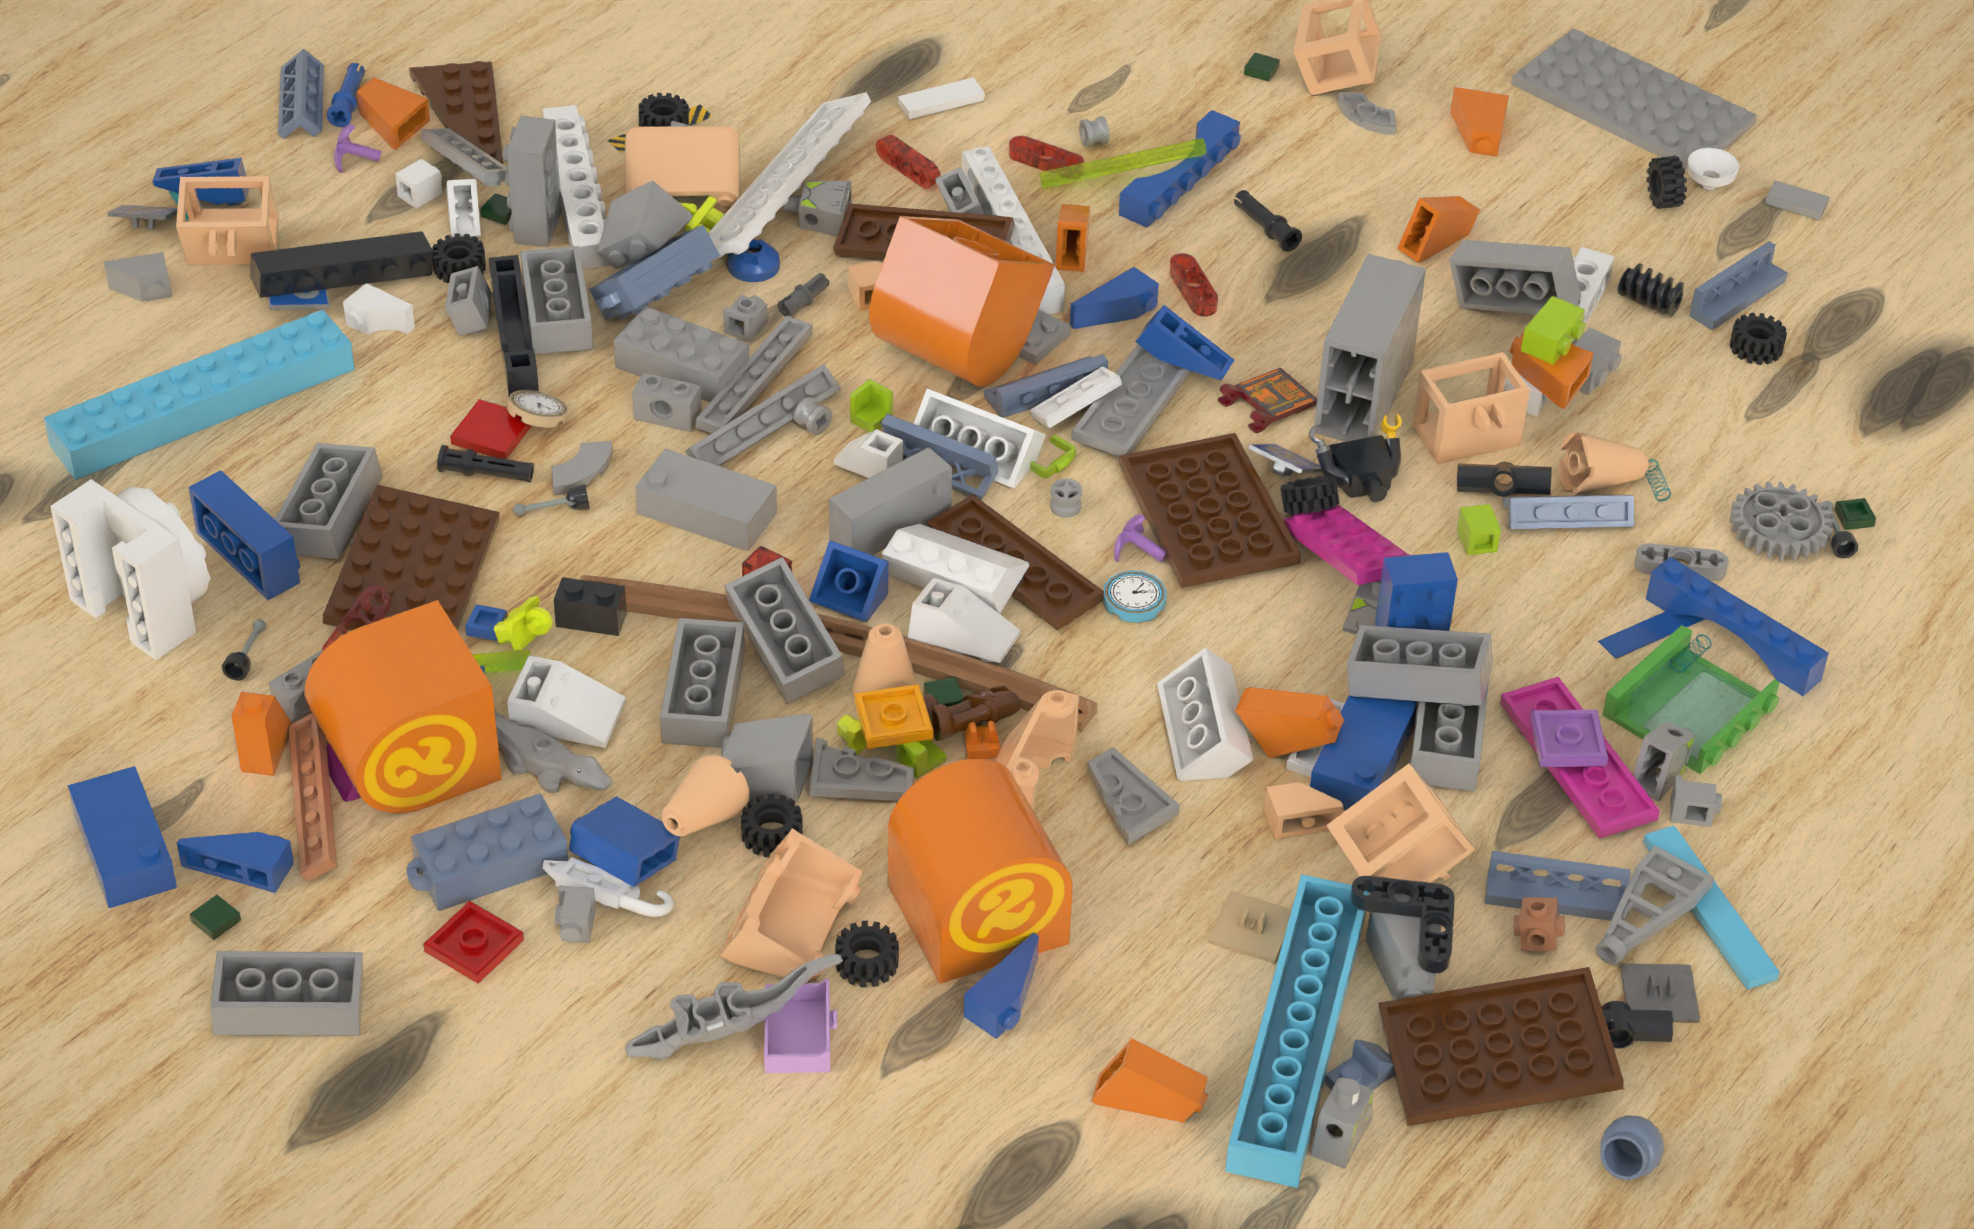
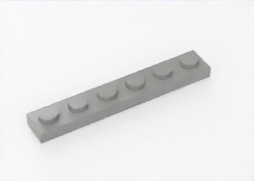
(465, 155)
(755, 374)
(763, 418)

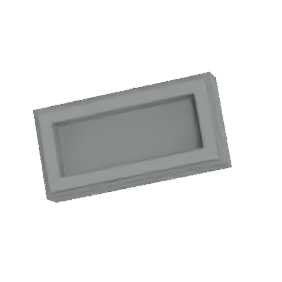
(1797, 200)

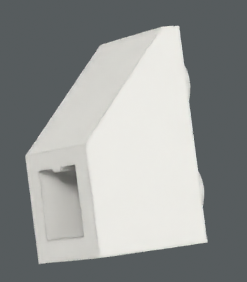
(871, 453)

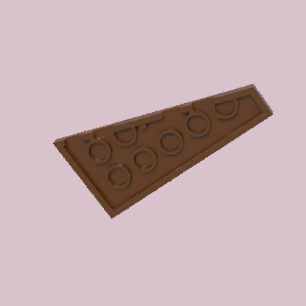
(464, 101)

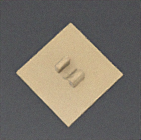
(1251, 927)

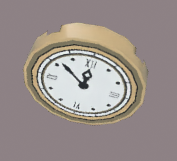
(537, 408)

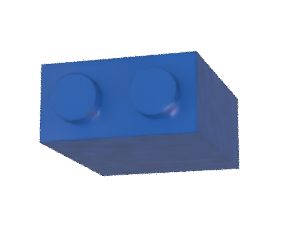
(623, 841)

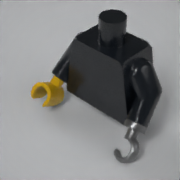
(1362, 464)

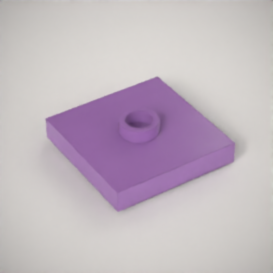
(1568, 738)

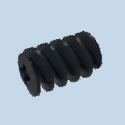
(1651, 290)

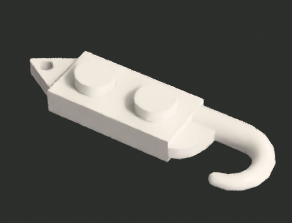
(607, 888)

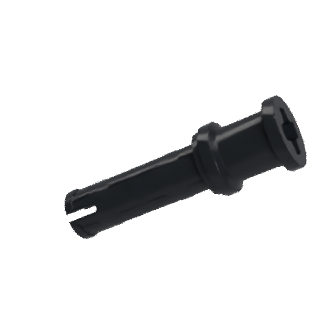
(1274, 226)
(469, 463)

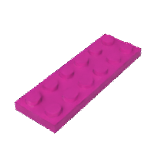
(1344, 542)
(1604, 795)

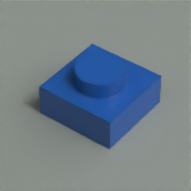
(483, 620)

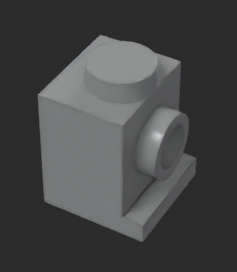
(748, 310)
(1694, 802)
(575, 913)

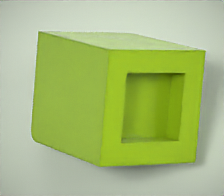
(870, 405)
(1478, 529)
(921, 756)

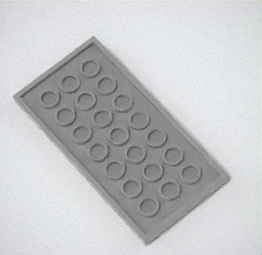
(1632, 98)

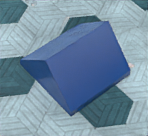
(850, 581)

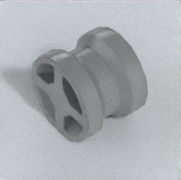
(1094, 131)
(812, 415)
(1066, 498)

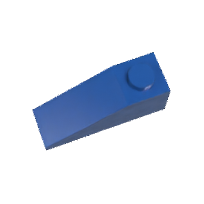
(169, 179)
(1115, 301)
(1181, 345)
(242, 858)
(1000, 995)

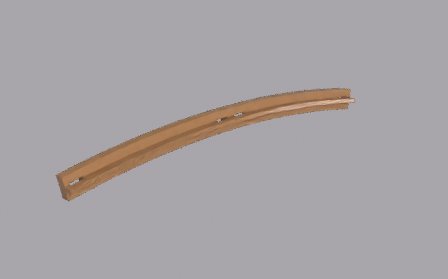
(925, 658)

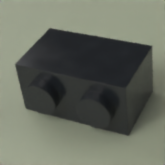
(590, 606)

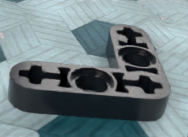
(1427, 911)

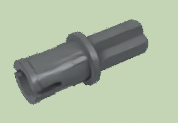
(803, 295)

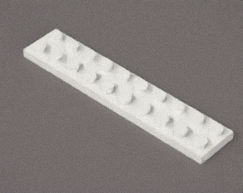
(786, 173)

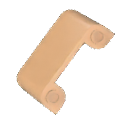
(685, 161)
(1039, 738)
(791, 908)

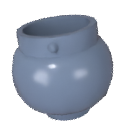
(1631, 1147)

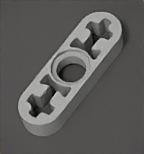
(1704, 557)

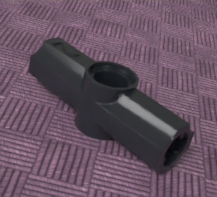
(1524, 479)
(1636, 1025)

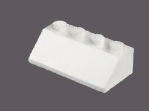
(1010, 442)
(926, 553)
(1201, 719)

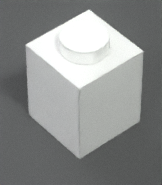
(418, 183)

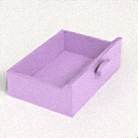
(800, 1032)

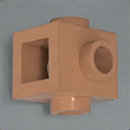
(1539, 924)

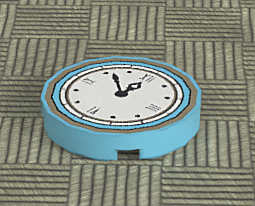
(1134, 596)

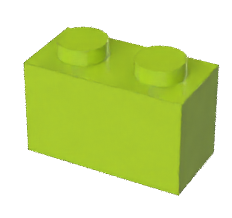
(1553, 330)

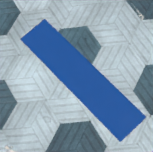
(1646, 633)

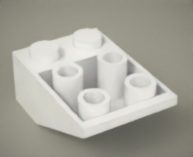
(961, 622)
(564, 703)

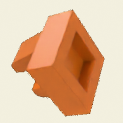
(981, 741)

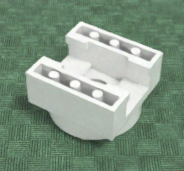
(135, 550)

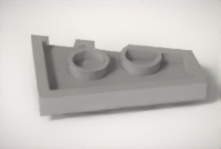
(852, 776)
(1130, 795)

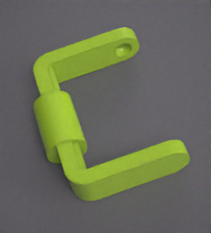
(1058, 464)

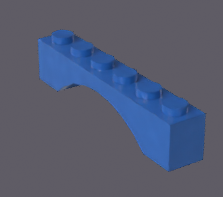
(1152, 195)
(1787, 654)

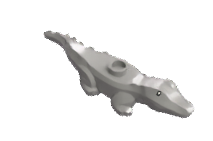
(547, 758)
(723, 1013)

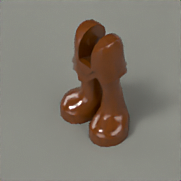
(980, 706)

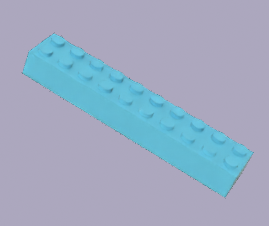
(198, 394)
(1296, 1034)

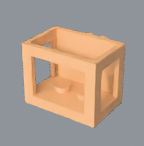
(1338, 59)
(225, 234)
(1473, 424)
(1401, 831)

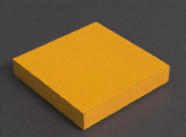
(893, 716)

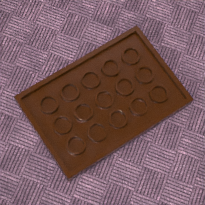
(1209, 510)
(417, 552)
(1499, 1046)

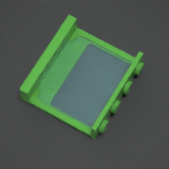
(1700, 699)

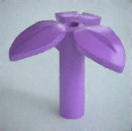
(344, 146)
(1132, 533)

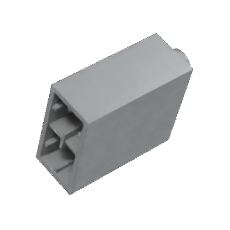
(1369, 349)

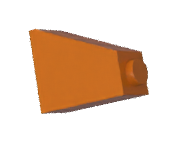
(392, 111)
(1479, 119)
(1437, 225)
(1072, 237)
(1555, 381)
(1288, 720)
(260, 732)
(1150, 1084)

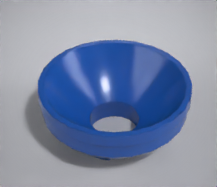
(754, 266)

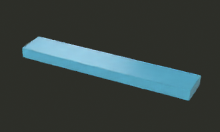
(1720, 918)

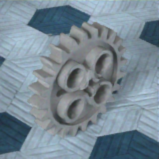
(1781, 521)

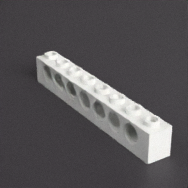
(580, 195)
(999, 199)
(1593, 276)

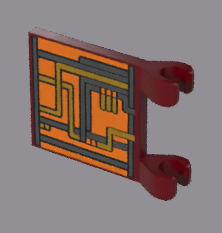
(1272, 395)

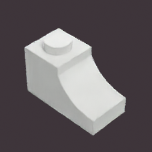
(463, 207)
(376, 310)

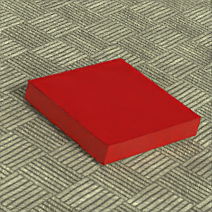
(490, 430)
(473, 942)

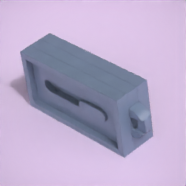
(655, 274)
(486, 852)

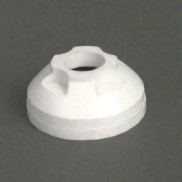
(1712, 163)

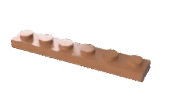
(312, 798)

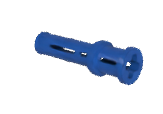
(344, 100)

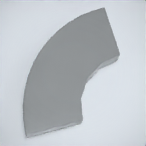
(1366, 114)
(588, 463)

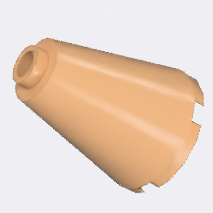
(1599, 463)
(883, 661)
(706, 796)

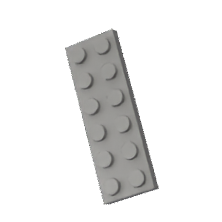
(1126, 413)

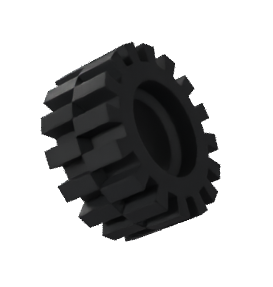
(663, 110)
(1666, 182)
(457, 255)
(1758, 338)
(1310, 495)
(769, 811)
(867, 938)

